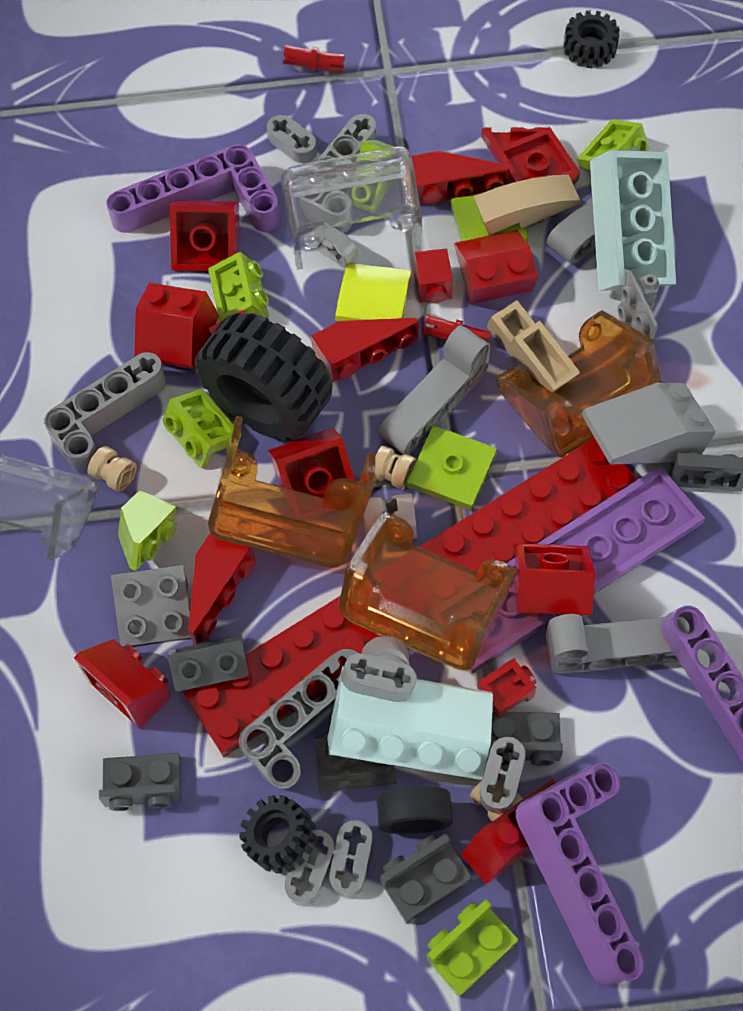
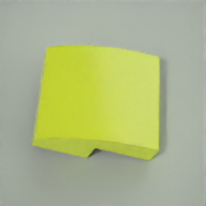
(372, 293)

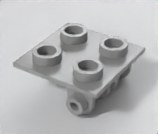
(638, 302)
(151, 605)

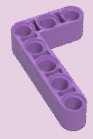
(200, 179)
(708, 678)
(574, 876)

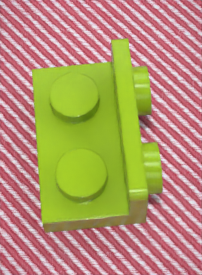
(617, 136)
(238, 287)
(198, 425)
(470, 947)

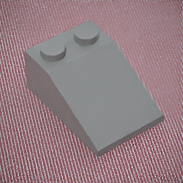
(650, 425)

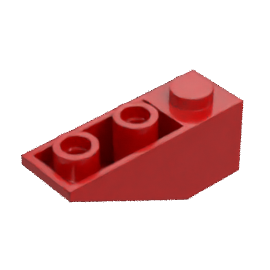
(451, 176)
(357, 343)
(216, 575)
(499, 844)

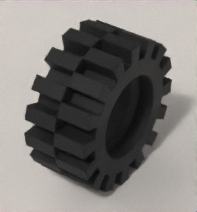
(592, 26)
(264, 821)

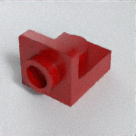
(509, 686)

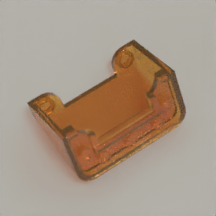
(611, 364)
(422, 596)

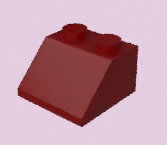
(202, 233)
(496, 266)
(173, 323)
(312, 462)
(554, 579)
(124, 680)

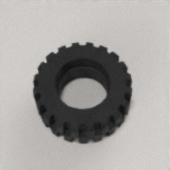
(264, 376)

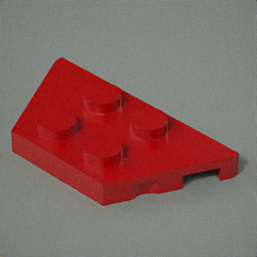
(530, 153)

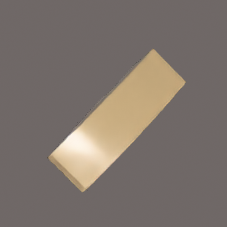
(526, 202)
(532, 347)

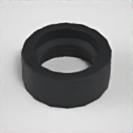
(414, 810)

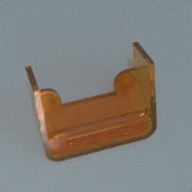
(287, 519)

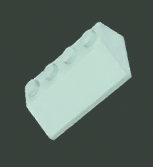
(632, 217)
(433, 730)

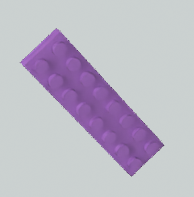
(619, 537)

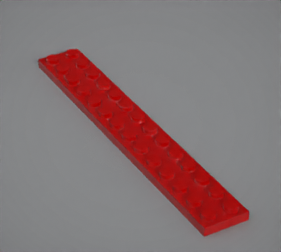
(519, 516)

